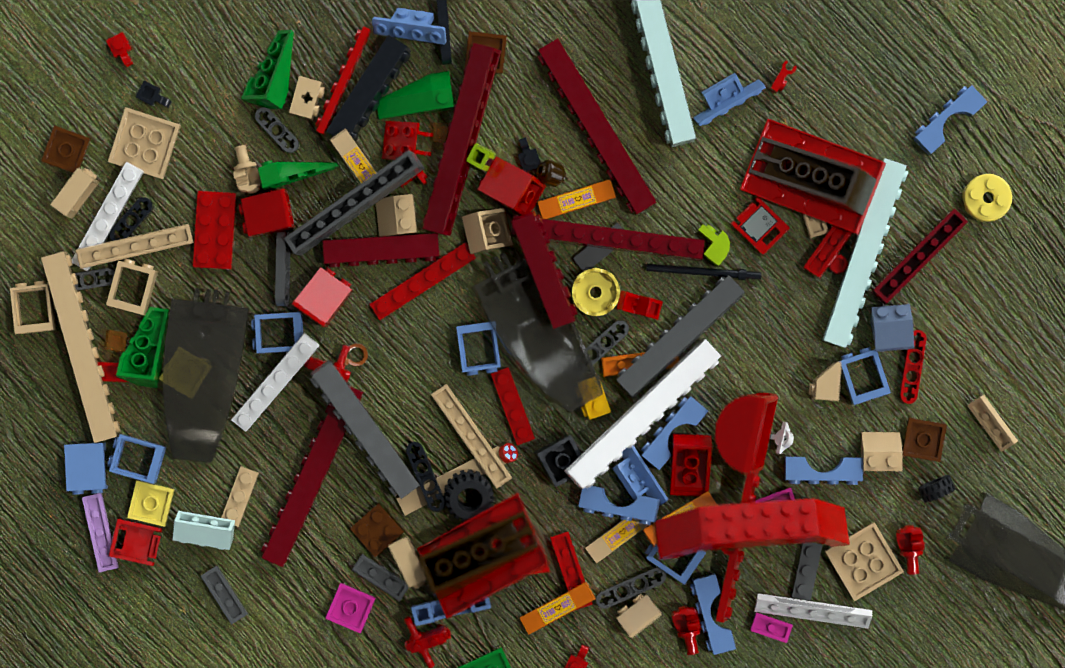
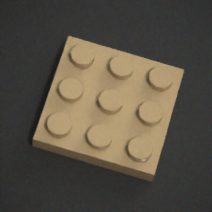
(144, 142)
(865, 562)

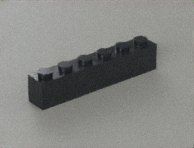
(370, 88)

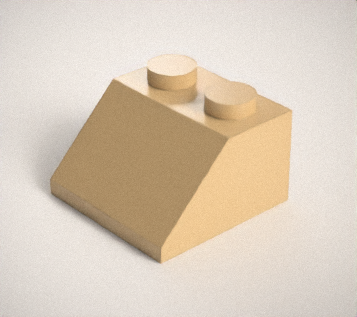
(396, 216)
(487, 230)
(827, 384)
(881, 451)
(638, 615)

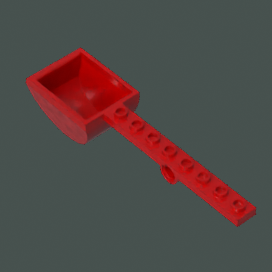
(743, 442)

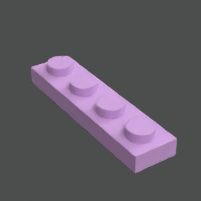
(99, 531)

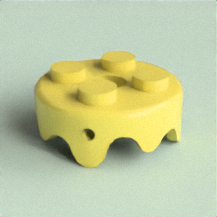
(978, 207)
(609, 292)

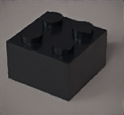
(557, 458)

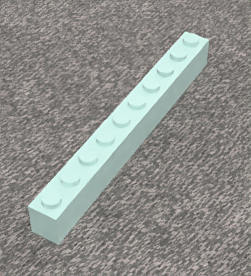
(863, 256)

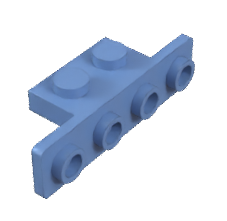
(410, 25)
(725, 96)
(638, 477)

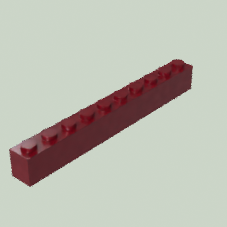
(597, 127)
(461, 138)
(622, 240)
(306, 486)

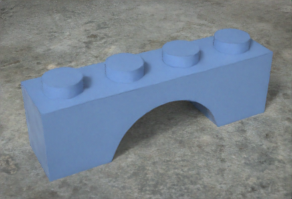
(932, 136)
(689, 413)
(849, 470)
(643, 508)
(432, 611)
(720, 638)

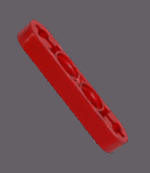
(916, 367)

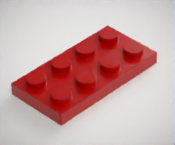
(214, 230)

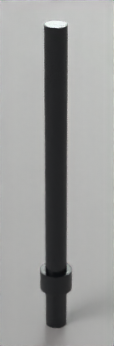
(741, 274)

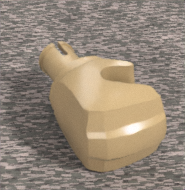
(246, 173)

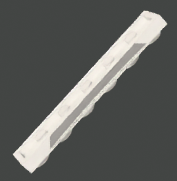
(111, 208)
(275, 382)
(813, 611)

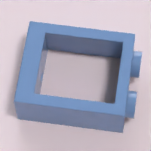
(256, 326)
(473, 370)
(856, 399)
(114, 460)
(688, 570)

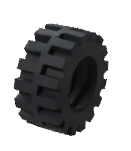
(936, 488)

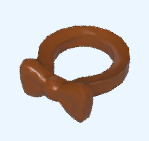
(348, 361)

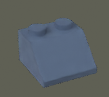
(892, 327)

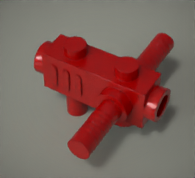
(313, 363)
(422, 641)

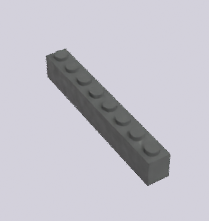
(354, 203)
(680, 337)
(364, 428)

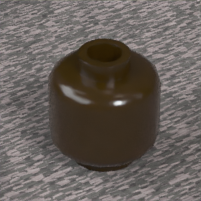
(551, 173)

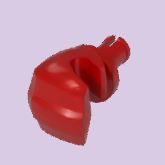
(911, 546)
(688, 626)

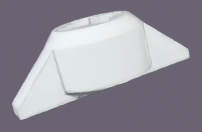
(780, 438)

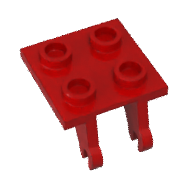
(400, 138)

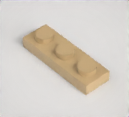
(992, 423)
(240, 495)

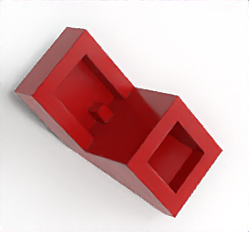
(639, 305)

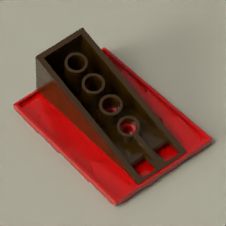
(813, 176)
(497, 551)

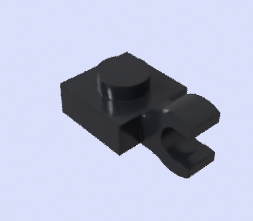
(151, 94)
(529, 158)

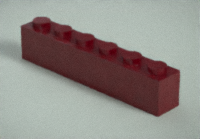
(381, 249)
(919, 256)
(544, 270)

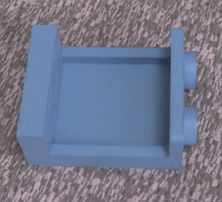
(85, 468)

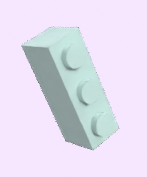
(203, 530)

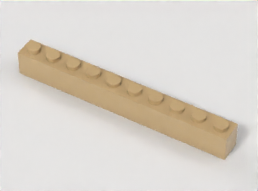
(80, 347)

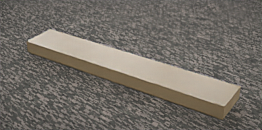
(134, 246)
(471, 436)
(416, 498)

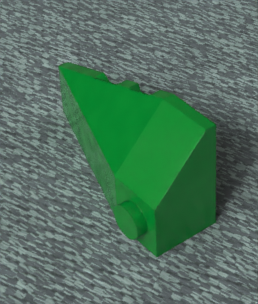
(272, 79)
(423, 96)
(284, 173)
(144, 355)

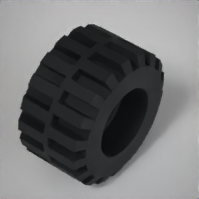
(465, 481)

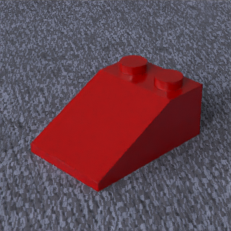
(690, 464)

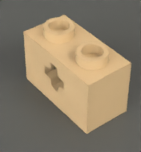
(303, 88)

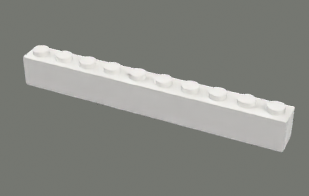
(642, 414)

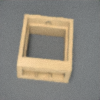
(75, 192)
(148, 290)
(15, 301)
(408, 562)

